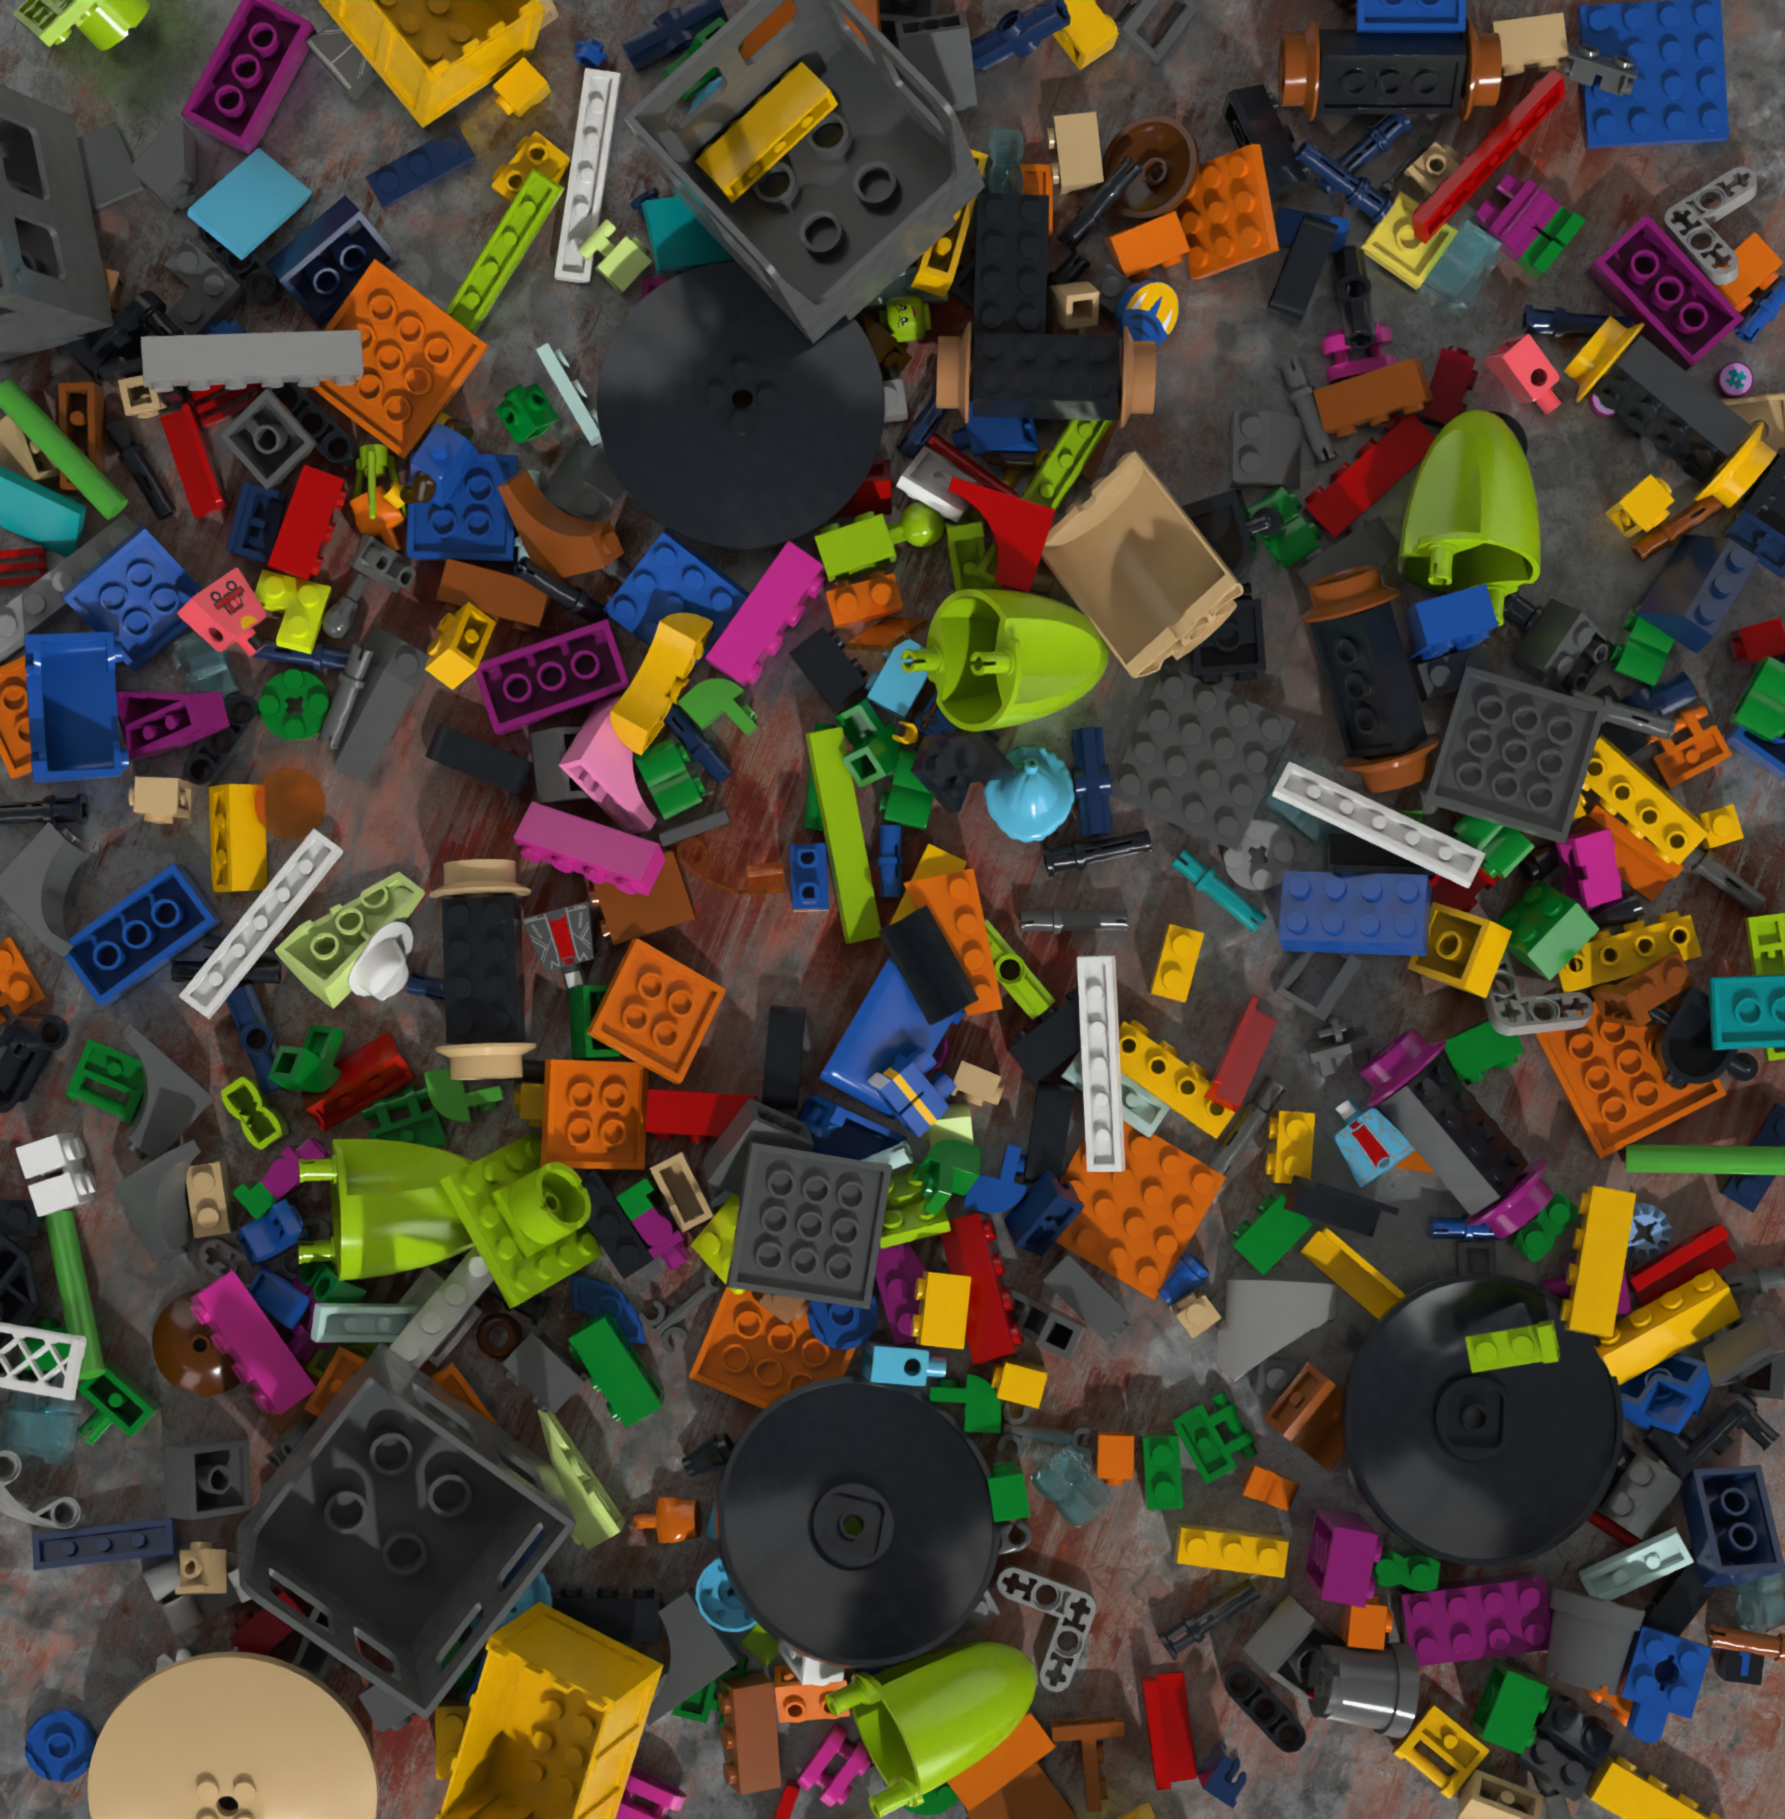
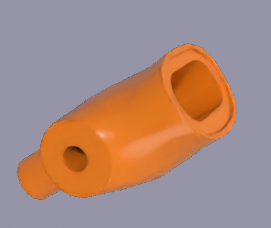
(386, 518)
(674, 1520)

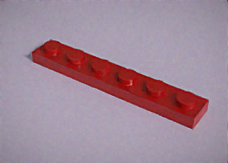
(1491, 153)

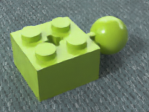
(869, 541)

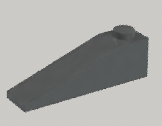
(389, 692)

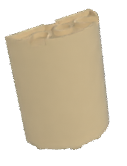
(1140, 568)

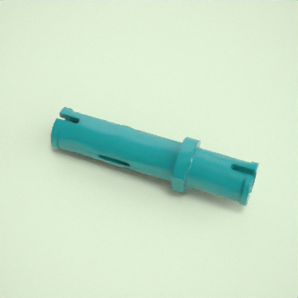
(1218, 890)

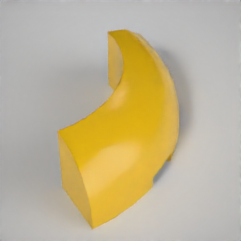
(660, 679)

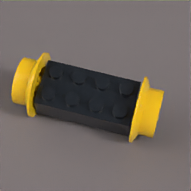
(1672, 411)

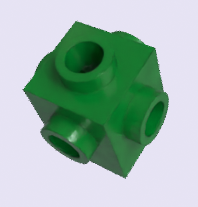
(526, 412)

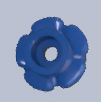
(589, 53)

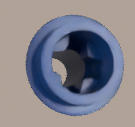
(1185, 1277)

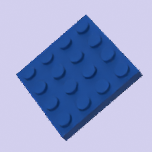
(1679, 80)

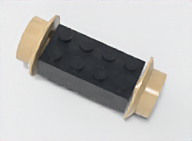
(483, 969)

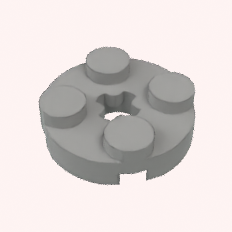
(1260, 875)

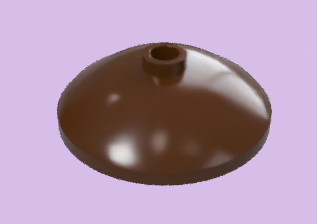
(1157, 146)
(179, 1359)

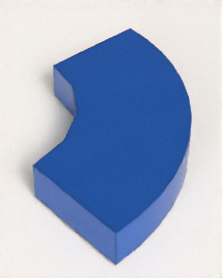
(595, 1295)

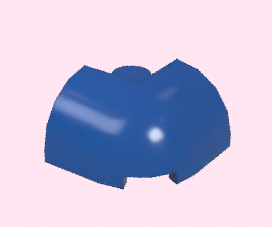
(1666, 1394)

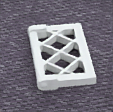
(70, 1366)

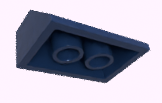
(330, 259)
(1697, 589)
(1731, 1525)

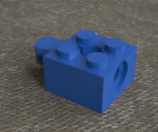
(1661, 1678)

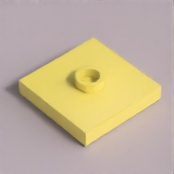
(1397, 249)

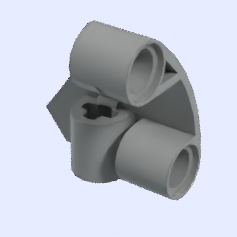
(1267, 1317)
(41, 1512)
(186, 1610)

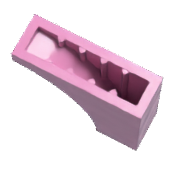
(605, 770)

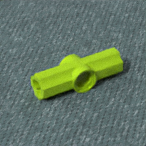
(1025, 988)

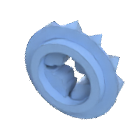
(1659, 1232)

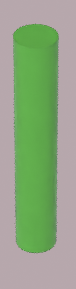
(61, 450)
(1705, 1159)
(74, 1289)

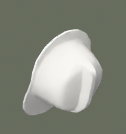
(383, 964)

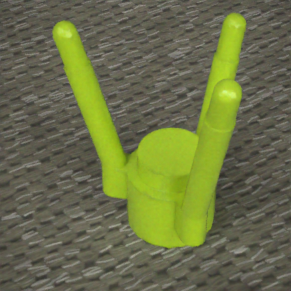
(372, 464)

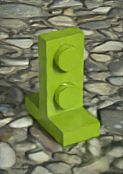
(966, 550)
(1513, 1347)

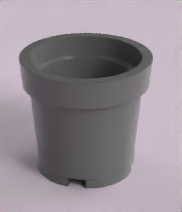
(1589, 1639)
(1366, 1686)

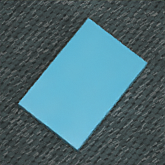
(249, 203)

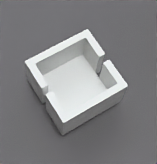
(52, 1155)

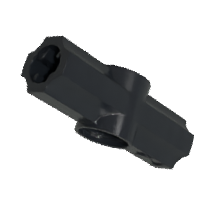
(1354, 297)

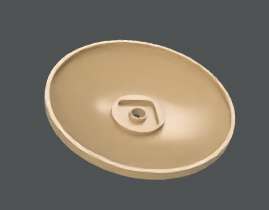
(236, 1731)

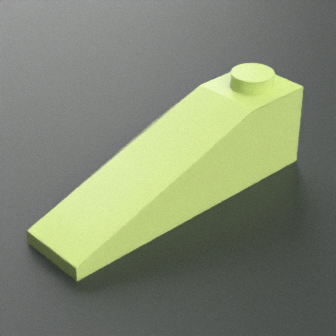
(329, 947)
(591, 1505)

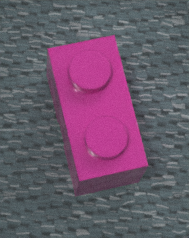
(1590, 866)

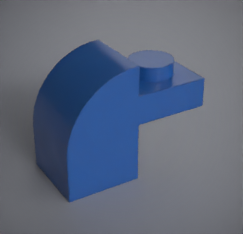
(999, 1194)
(272, 1234)

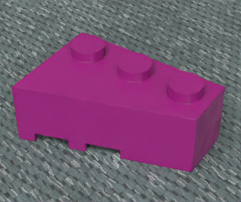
(167, 719)
(897, 1277)

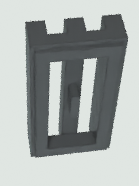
(694, 828)

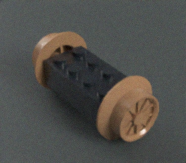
(1046, 375)

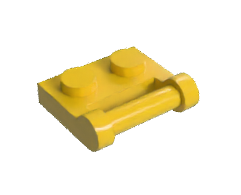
(1449, 1742)

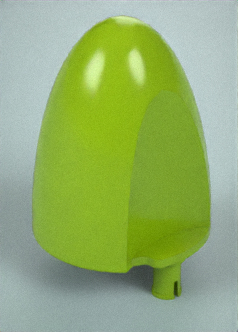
(1472, 513)
(1008, 657)
(385, 1208)
(936, 1715)

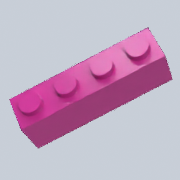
(589, 849)

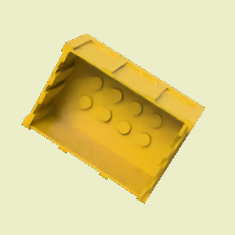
(439, 49)
(551, 1723)

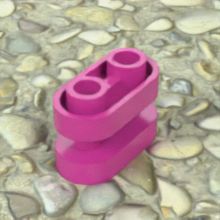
(1346, 369)
(835, 1787)
(662, 1793)

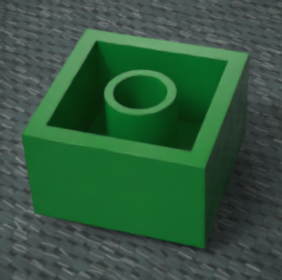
(1546, 929)
(1510, 1706)

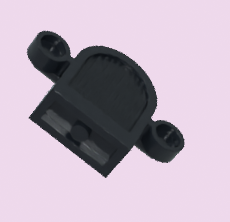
(1229, 529)
(1685, 1044)

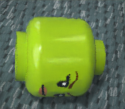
(906, 318)

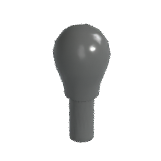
(340, 618)

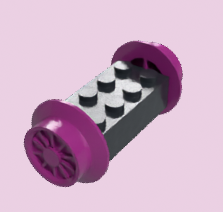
(1455, 1134)

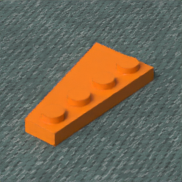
(959, 914)

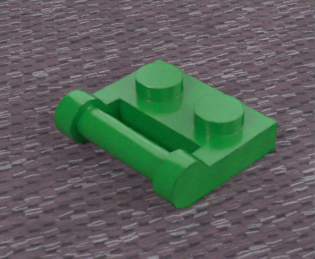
(111, 1069)

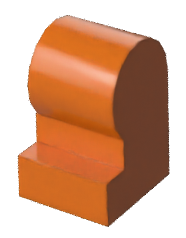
(1269, 1486)

